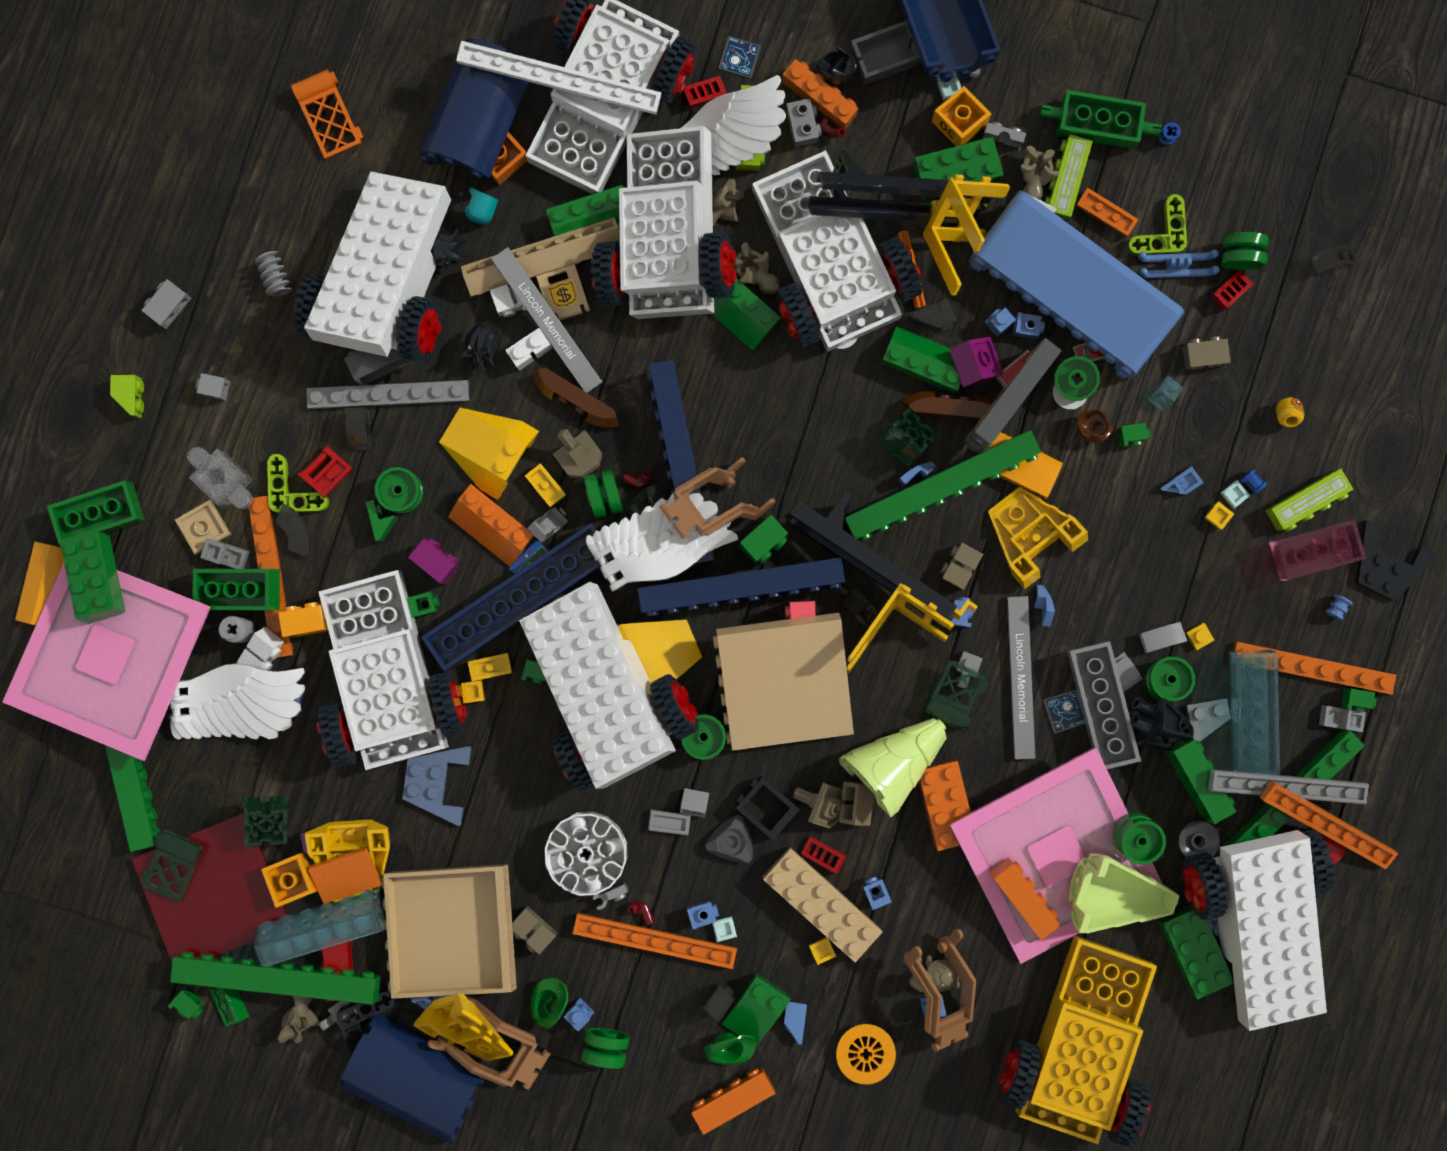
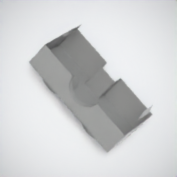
(1011, 137)
(548, 524)

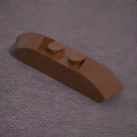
(552, 385)
(962, 408)

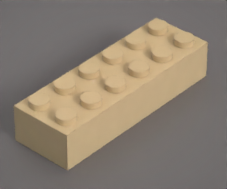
(822, 904)

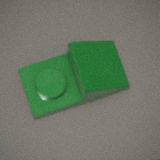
(380, 525)

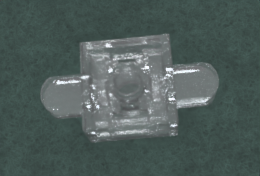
(220, 478)

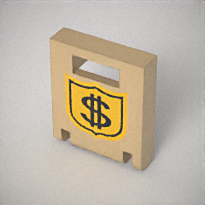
(565, 295)

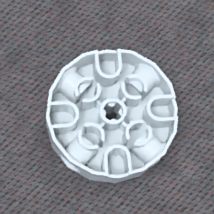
(576, 871)

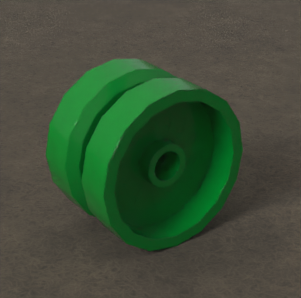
(1245, 251)
(1077, 390)
(389, 483)
(599, 494)
(1181, 678)
(712, 745)
(1139, 838)
(605, 1047)

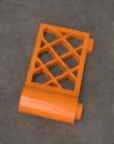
(319, 88)

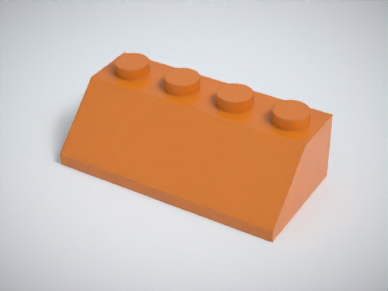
(491, 525)

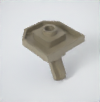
(578, 455)
(825, 804)

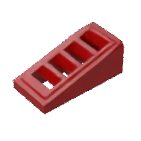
(688, 90)
(1218, 298)
(835, 869)

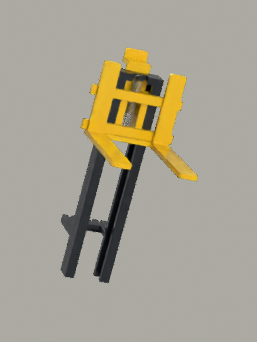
(959, 203)
(905, 587)

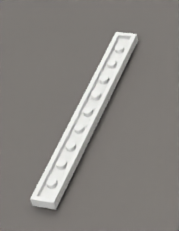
(558, 77)

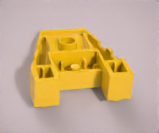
(1027, 528)
(663, 646)

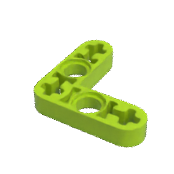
(1166, 239)
(287, 498)

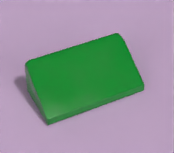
(229, 1005)

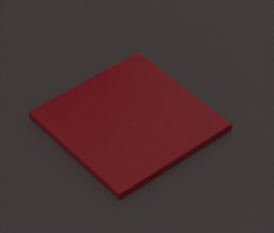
(223, 898)

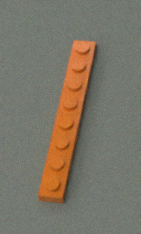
(268, 558)
(1329, 670)
(1328, 824)
(655, 940)

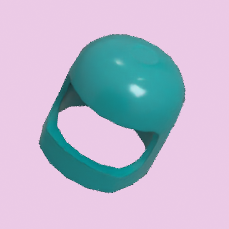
(480, 207)

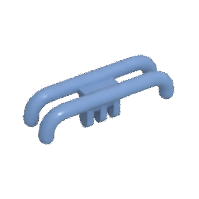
(1177, 264)

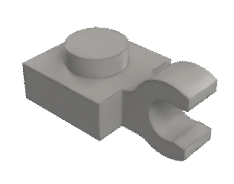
(970, 661)
(616, 893)
(333, 1011)

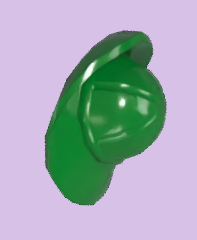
(548, 1002)
(730, 1049)

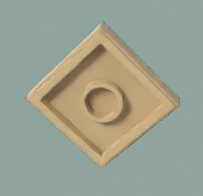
(201, 524)

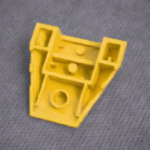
(487, 447)
(348, 836)
(463, 1024)

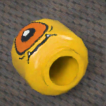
(1290, 412)

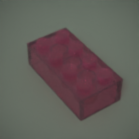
(1317, 550)

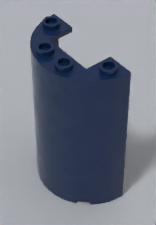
(950, 36)
(472, 117)
(410, 1079)

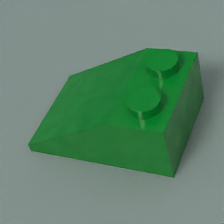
(757, 1008)

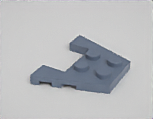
(427, 780)

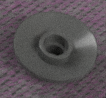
(1208, 837)

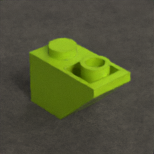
(127, 392)

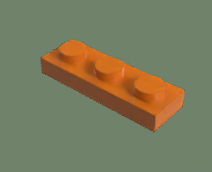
(1106, 212)

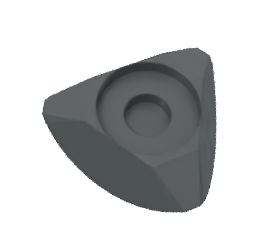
(732, 841)

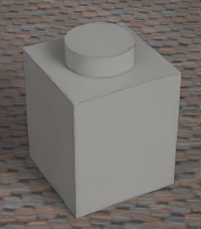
(212, 386)

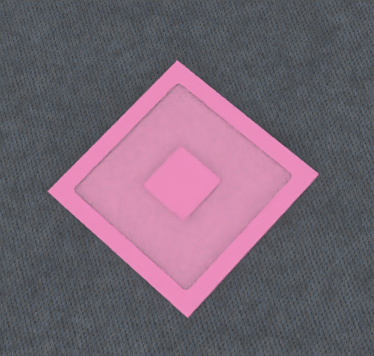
(111, 674)
(1048, 832)

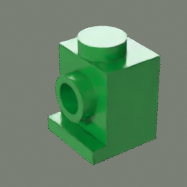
(1133, 434)
(416, 607)
(533, 670)
(1358, 699)
(187, 1004)

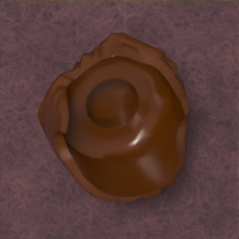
(1094, 426)

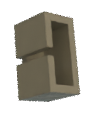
(1206, 353)
(961, 565)
(861, 810)
(533, 930)

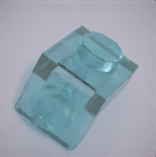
(1166, 393)

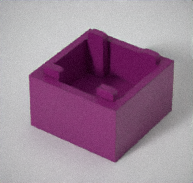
(976, 361)
(435, 561)

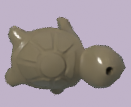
(1037, 171)
(725, 202)
(754, 268)
(941, 974)
(297, 1020)

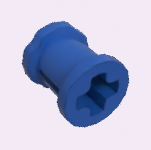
(1166, 129)
(1253, 481)

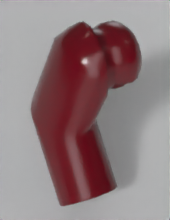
(832, 132)
(638, 482)
(641, 909)

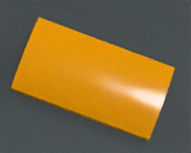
(1034, 476)

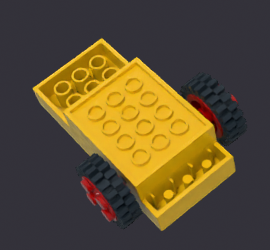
(1086, 1050)

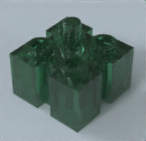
(908, 437)
(265, 821)

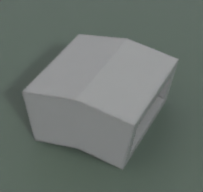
(694, 803)

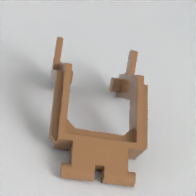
(690, 518)
(952, 1027)
(520, 1068)

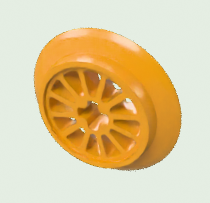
(866, 1076)

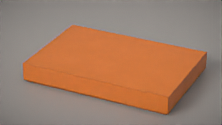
(344, 875)

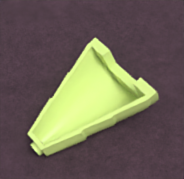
(896, 762)
(1115, 895)

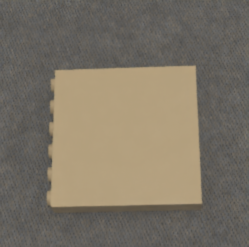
(784, 681)
(449, 931)

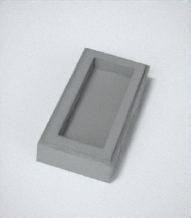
(669, 822)

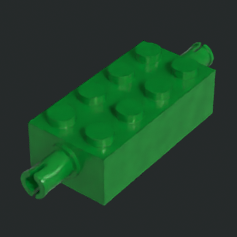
(1101, 119)

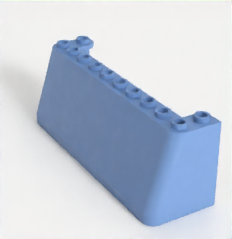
(1077, 284)

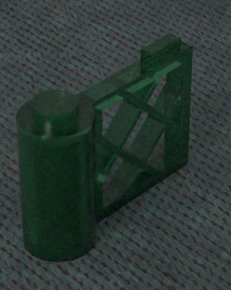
(952, 711)
(174, 849)

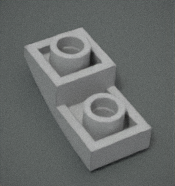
(1163, 637)

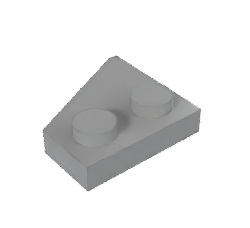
(1207, 717)

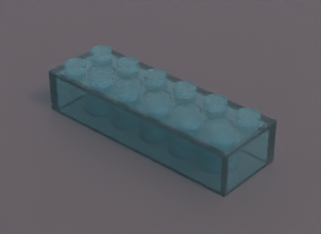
(1254, 711)
(319, 928)

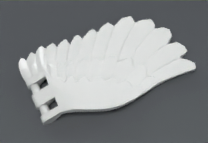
(742, 123)
(651, 547)
(237, 703)

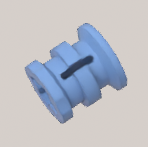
(1338, 607)

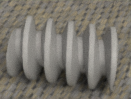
(271, 274)
(236, 629)

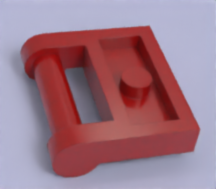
(329, 476)

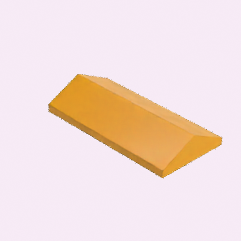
(40, 578)

